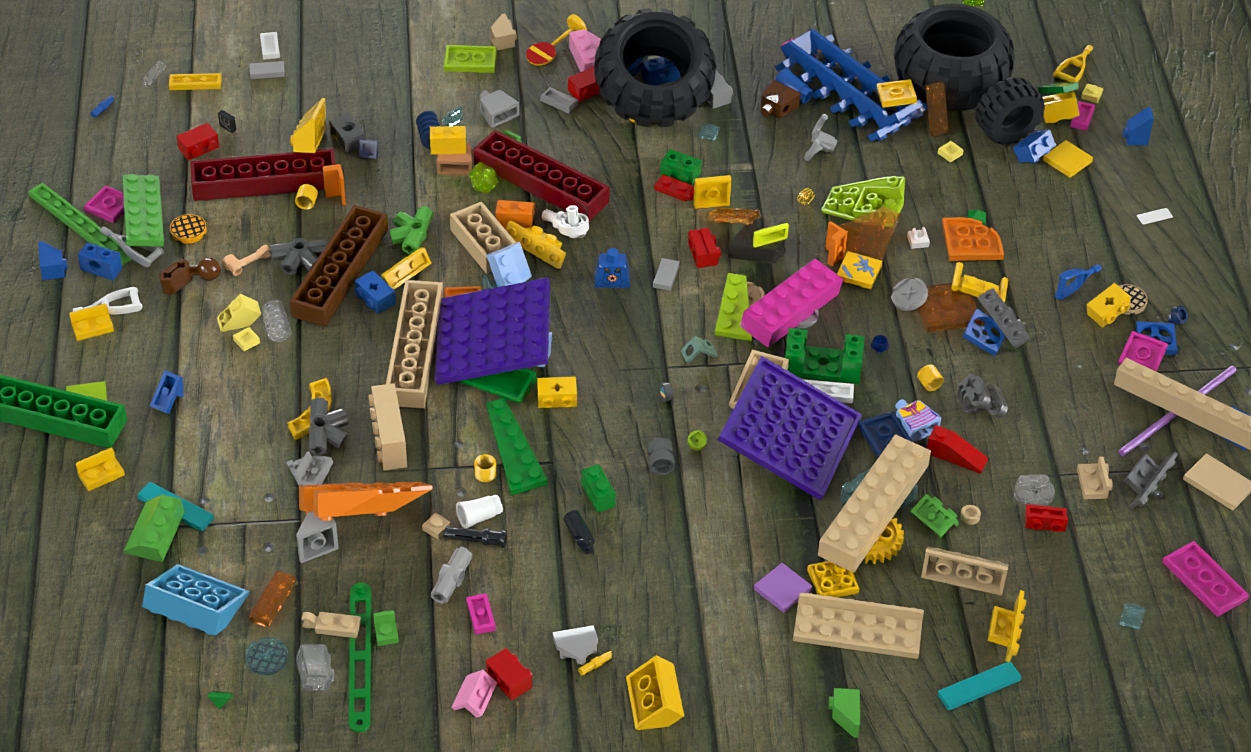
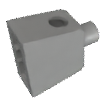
(498, 107)

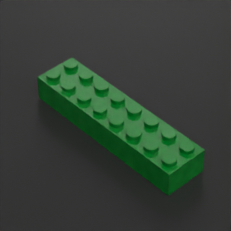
(60, 412)

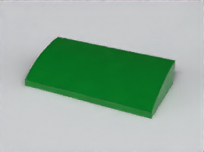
(510, 385)

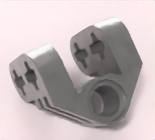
(979, 398)

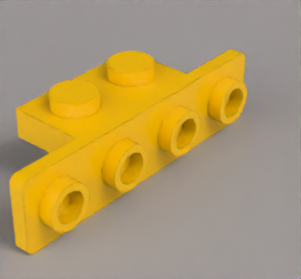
(538, 243)
(1005, 626)

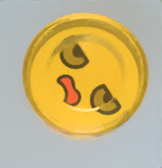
(806, 196)

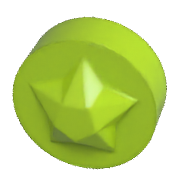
(697, 440)

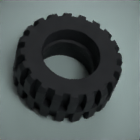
(1010, 110)

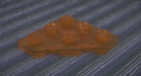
(871, 232)

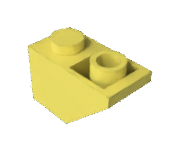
(239, 314)

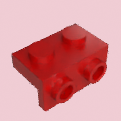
(1046, 518)

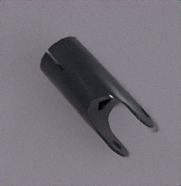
(579, 530)

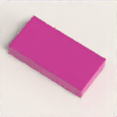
(1085, 111)

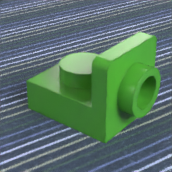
(385, 628)

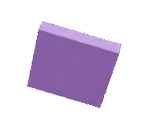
(782, 587)

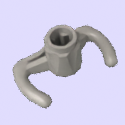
(820, 140)

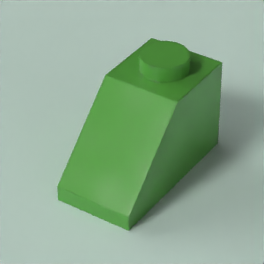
(846, 709)

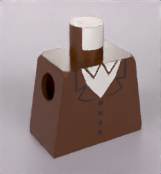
(779, 100)

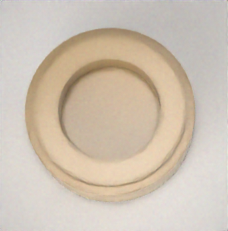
(970, 514)

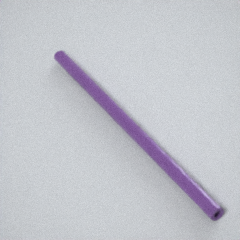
(1169, 416)

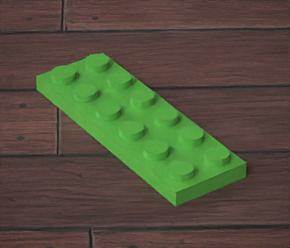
(142, 210)

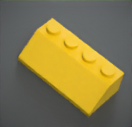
(310, 129)

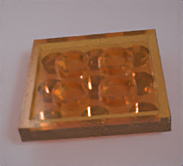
(947, 308)

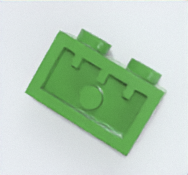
(934, 516)

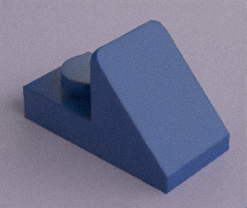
(166, 392)

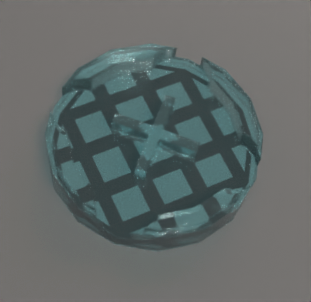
(266, 656)

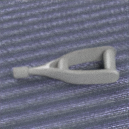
(121, 240)

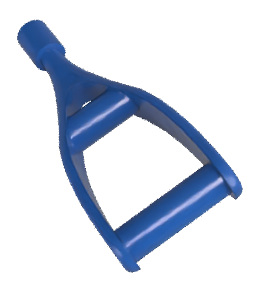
(1081, 276)

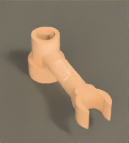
(235, 266)

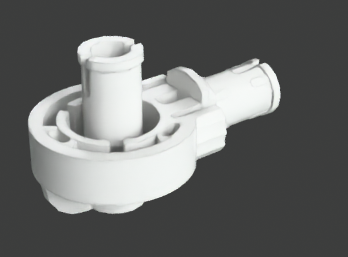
(568, 223)

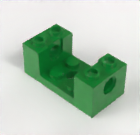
(841, 365)

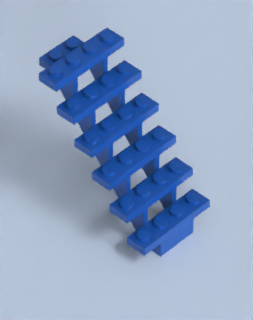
(802, 51)

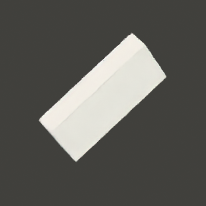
(269, 45)

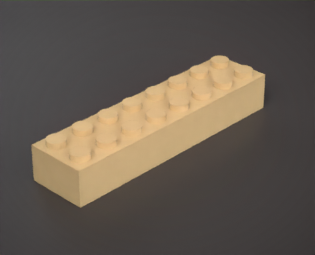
(415, 342)
(874, 503)

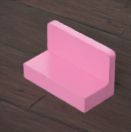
(475, 693)

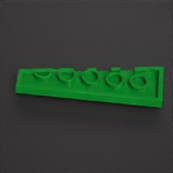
(516, 455)

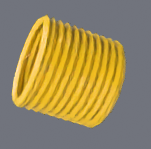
(308, 191)
(930, 378)
(487, 461)

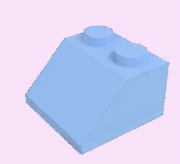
(509, 265)

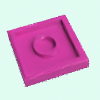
(106, 204)
(1144, 350)

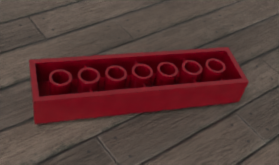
(258, 174)
(541, 174)

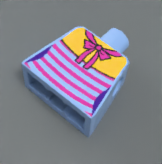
(917, 419)

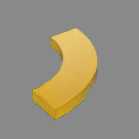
(300, 426)

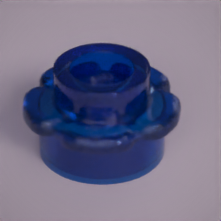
(880, 343)

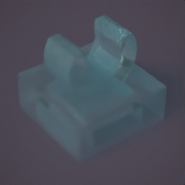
(1132, 615)

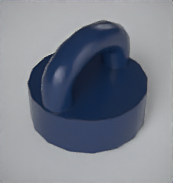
(1178, 315)

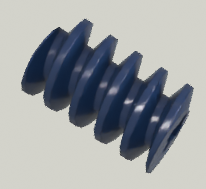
(424, 122)

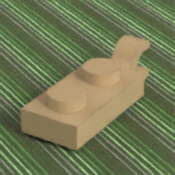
(333, 624)

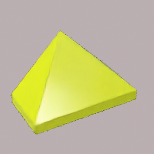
(770, 235)

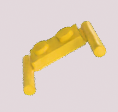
(976, 286)

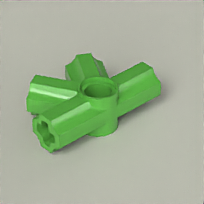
(411, 230)

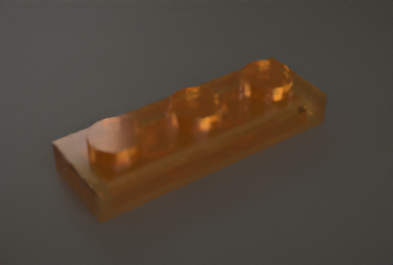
(937, 108)
(734, 215)
(272, 598)

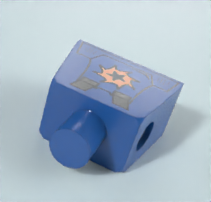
(612, 270)

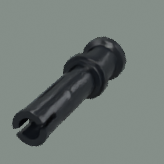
(485, 536)

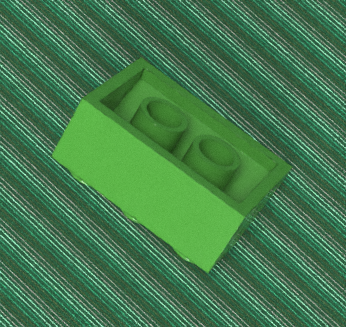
(155, 528)

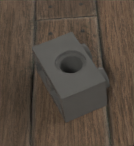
(346, 133)

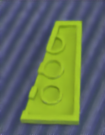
(732, 306)

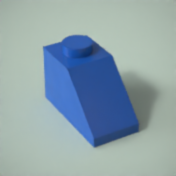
(1139, 128)
(51, 262)

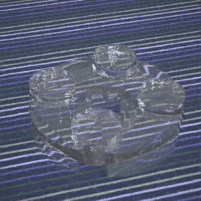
(1034, 482)

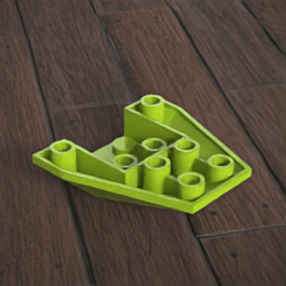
(865, 197)

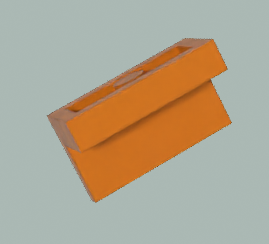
(334, 182)
(835, 243)

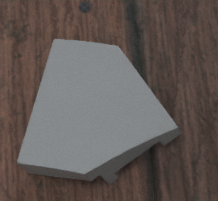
(310, 469)
(576, 643)

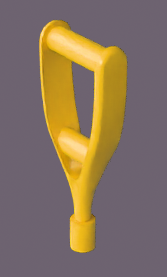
(1078, 61)

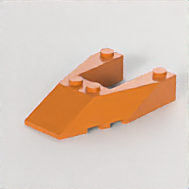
(358, 498)

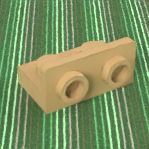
(1095, 480)

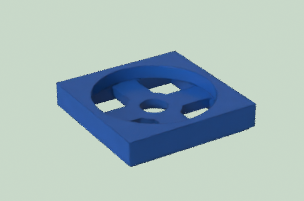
(1155, 328)
(980, 341)

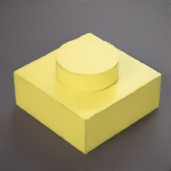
(1092, 93)
(950, 151)
(246, 339)

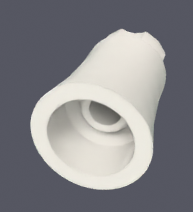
(478, 510)

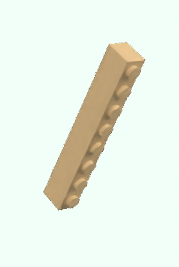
(1184, 402)

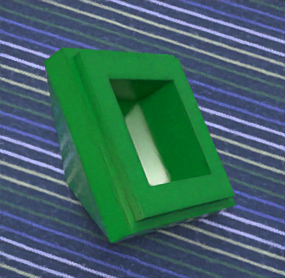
(978, 215)
(220, 698)

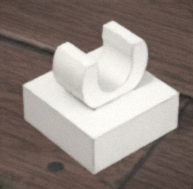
(918, 238)

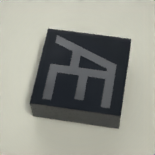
(227, 121)

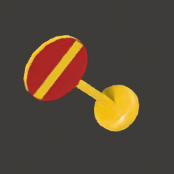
(543, 52)

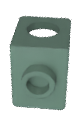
(699, 346)

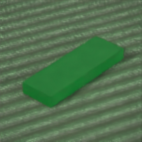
(1058, 88)

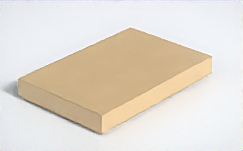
(1219, 481)

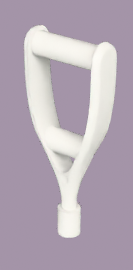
(115, 310)

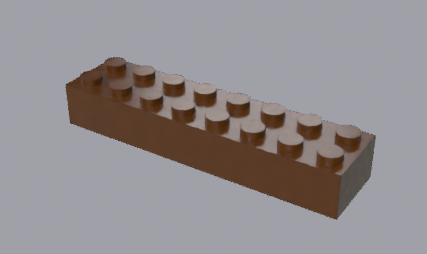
(339, 265)

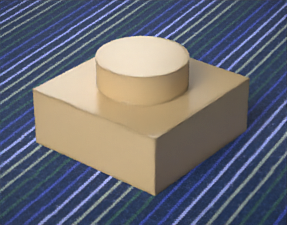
(436, 525)

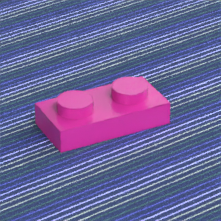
(480, 614)

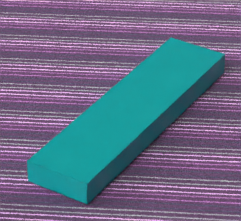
(193, 516)
(979, 685)

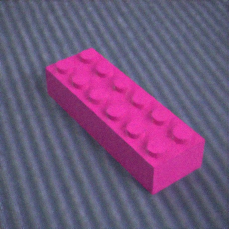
(791, 302)

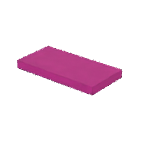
(1205, 578)

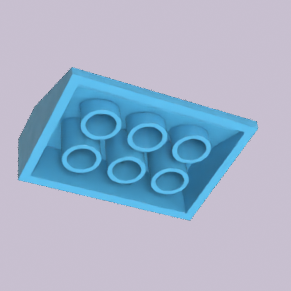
(194, 599)

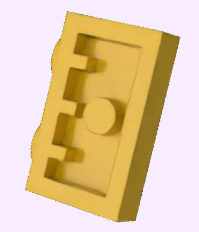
(91, 322)
(99, 469)

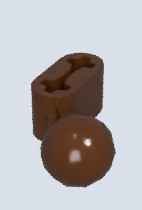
(181, 273)

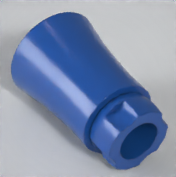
(788, 79)

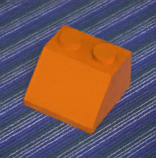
(515, 211)

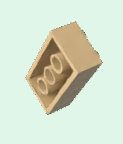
(479, 233)
(387, 427)

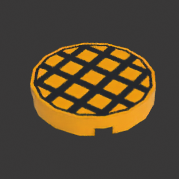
(188, 228)

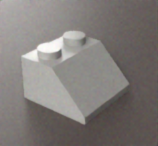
(316, 537)

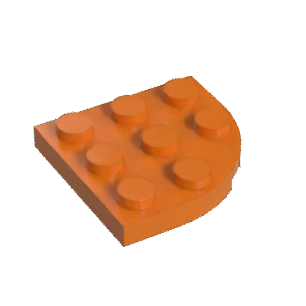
(971, 240)

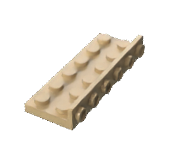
(858, 625)

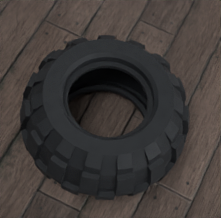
(662, 36)
(957, 47)

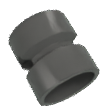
(661, 456)

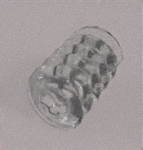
(276, 321)

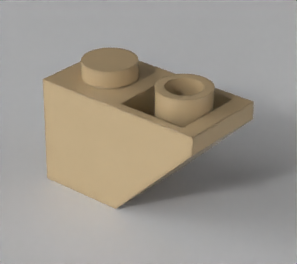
(502, 33)

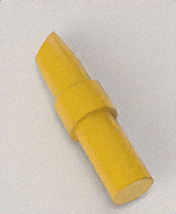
(595, 663)

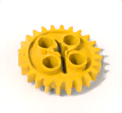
(887, 543)

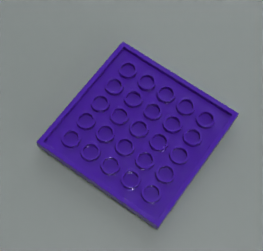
(493, 331)
(790, 427)

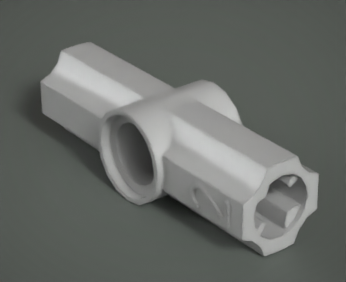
(451, 575)

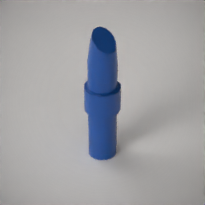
(102, 106)

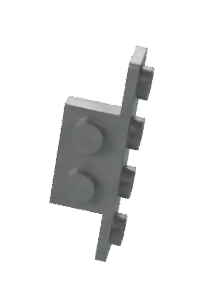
(1004, 318)
(1146, 475)

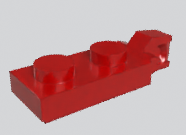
(674, 188)

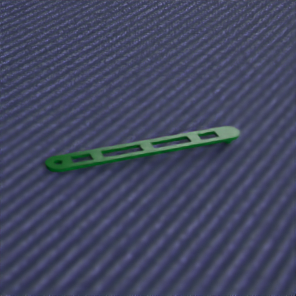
(360, 593)

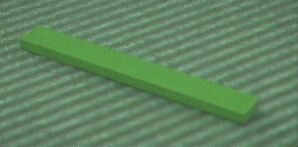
(75, 219)

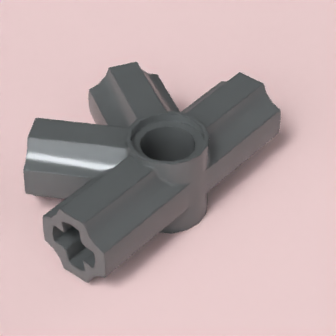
(298, 253)
(329, 427)

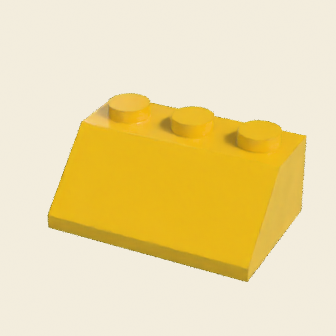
(654, 694)

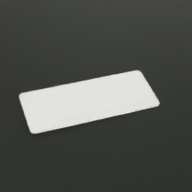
(1154, 216)

